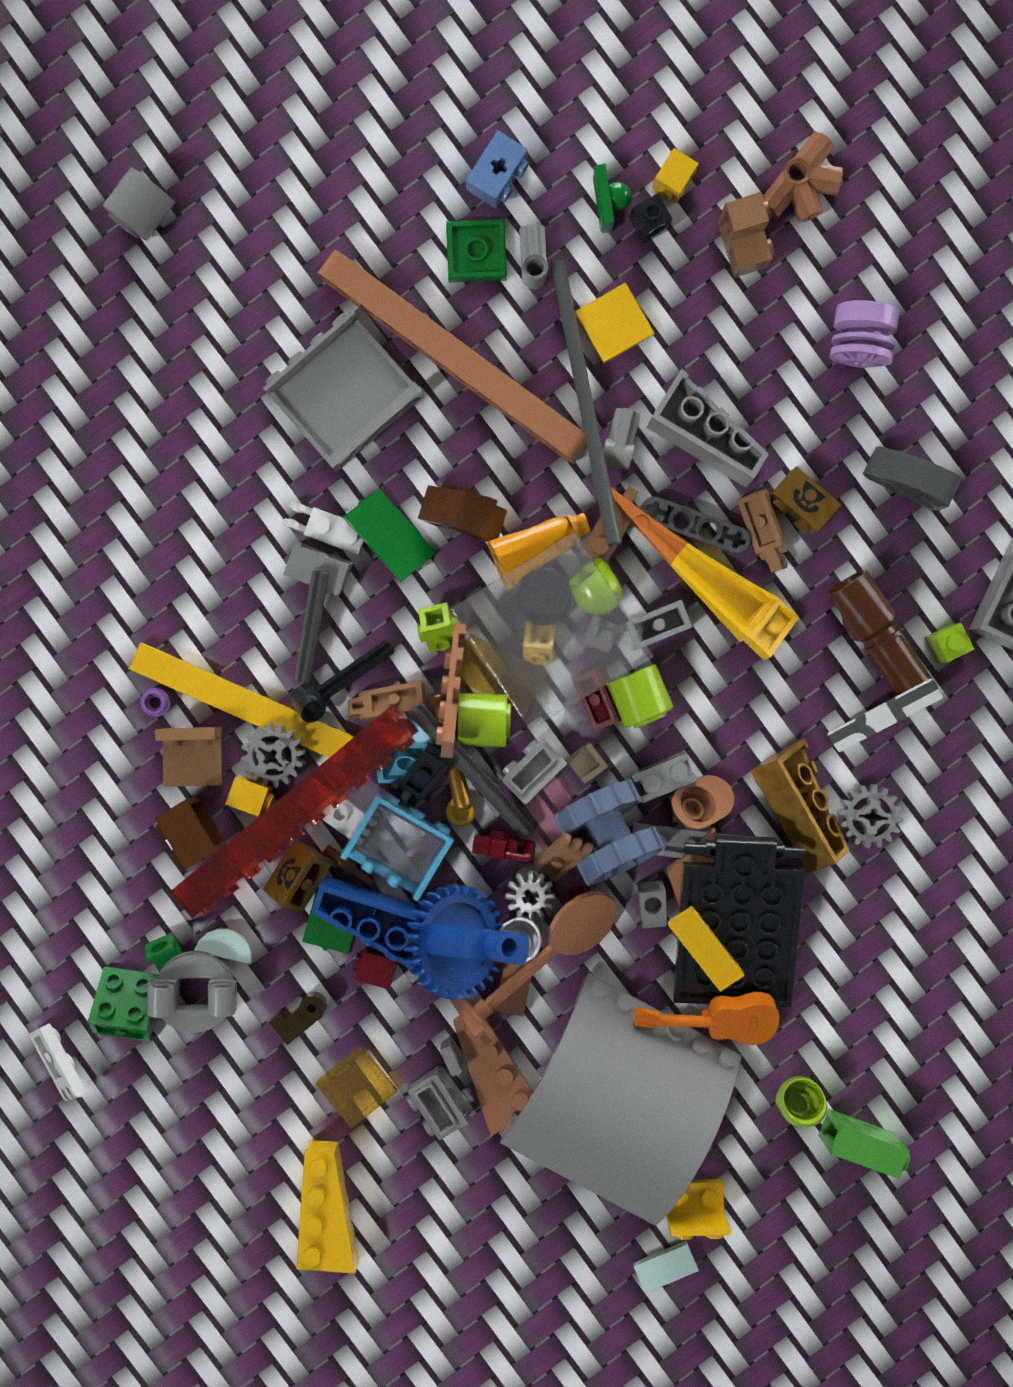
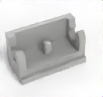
(306, 558)

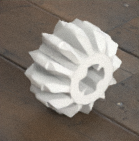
(533, 885)

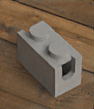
(662, 622)
(663, 777)

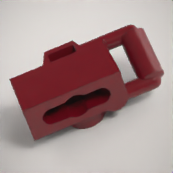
(502, 846)

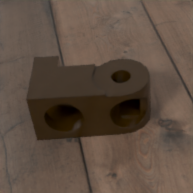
(301, 1018)

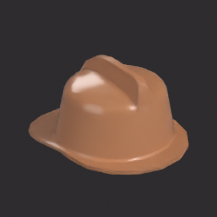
(702, 802)

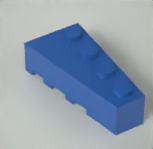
(368, 915)

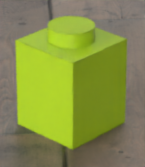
(949, 643)

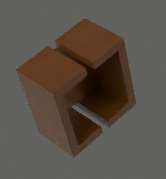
(190, 832)

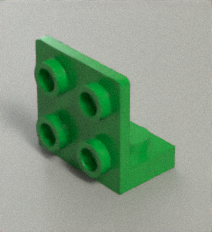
(122, 1005)

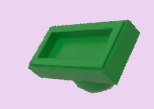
(609, 197)

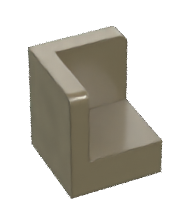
(586, 763)

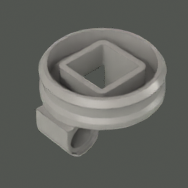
(164, 992)

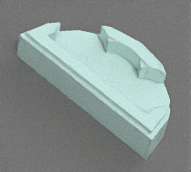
(226, 944)

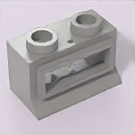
(533, 771)
(436, 1104)

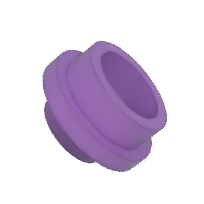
(146, 702)

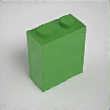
(864, 1144)

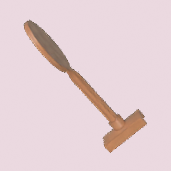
(573, 931)

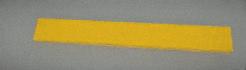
(235, 699)

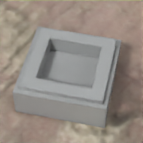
(451, 1057)

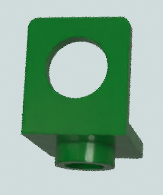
(162, 950)

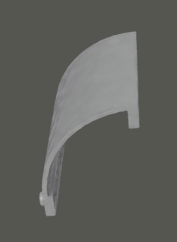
(626, 1104)

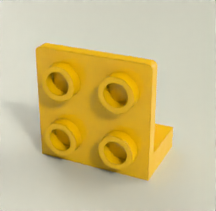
(700, 1211)

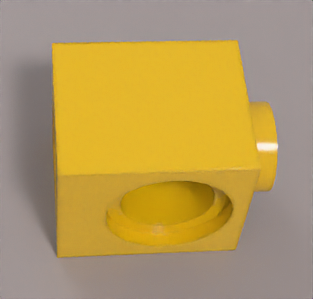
(674, 176)
(250, 796)

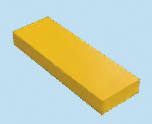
(706, 948)

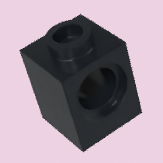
(650, 218)

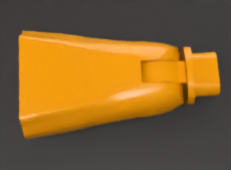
(520, 546)

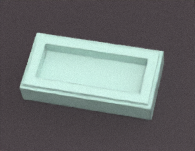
(665, 1266)

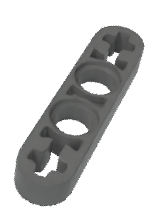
(696, 520)

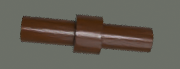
(348, 866)

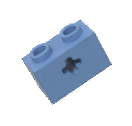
(500, 153)

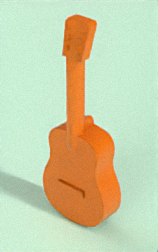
(744, 1018)

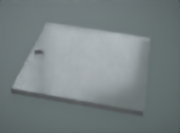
(552, 631)

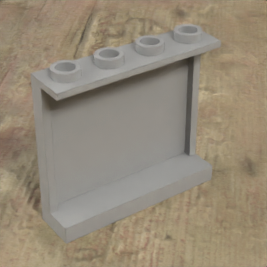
(342, 390)

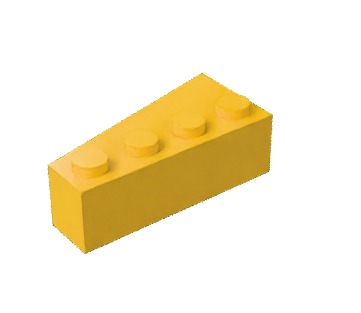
(325, 1223)

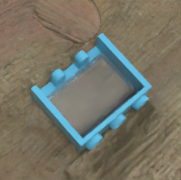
(398, 844)

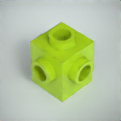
(436, 627)

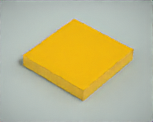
(614, 323)

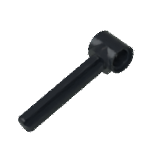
(311, 701)

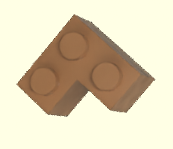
(743, 234)

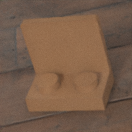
(191, 756)

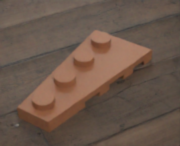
(451, 686)
(495, 1077)

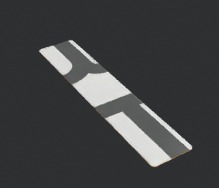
(885, 715)

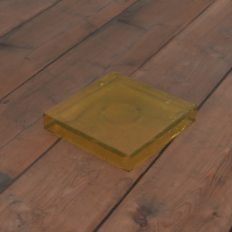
(356, 1086)

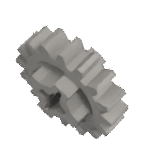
(282, 762)
(870, 804)

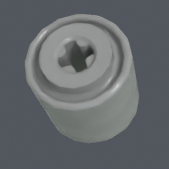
(138, 204)

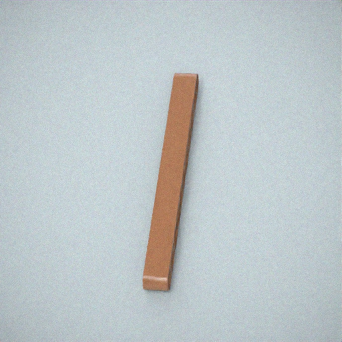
(453, 356)

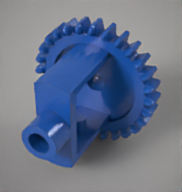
(459, 942)

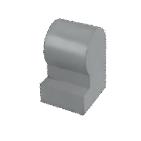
(652, 904)

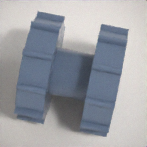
(602, 818)

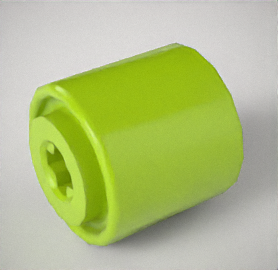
(640, 697)
(483, 720)

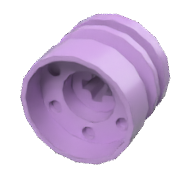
(864, 333)

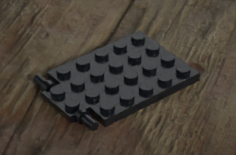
(751, 912)

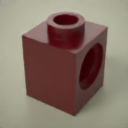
(374, 968)

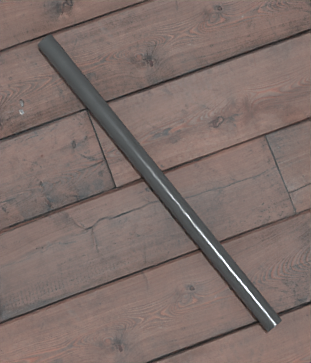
(586, 403)

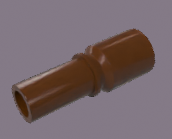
(870, 620)

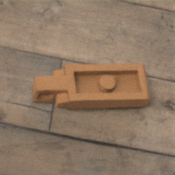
(764, 528)
(596, 542)

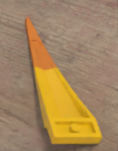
(739, 604)

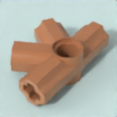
(816, 179)

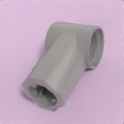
(533, 255)
(619, 445)

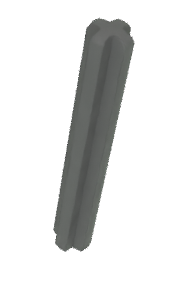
(311, 625)

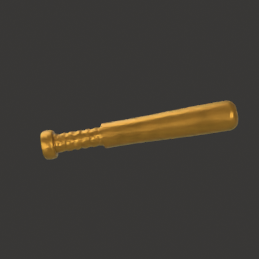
(456, 778)

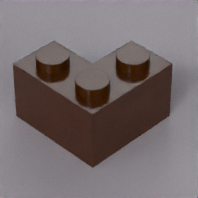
(462, 511)

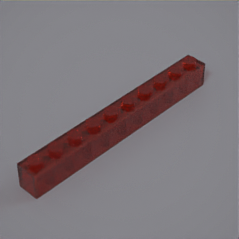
(296, 809)

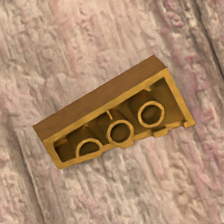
(801, 805)

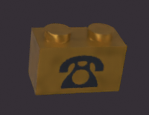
(804, 501)
(297, 876)

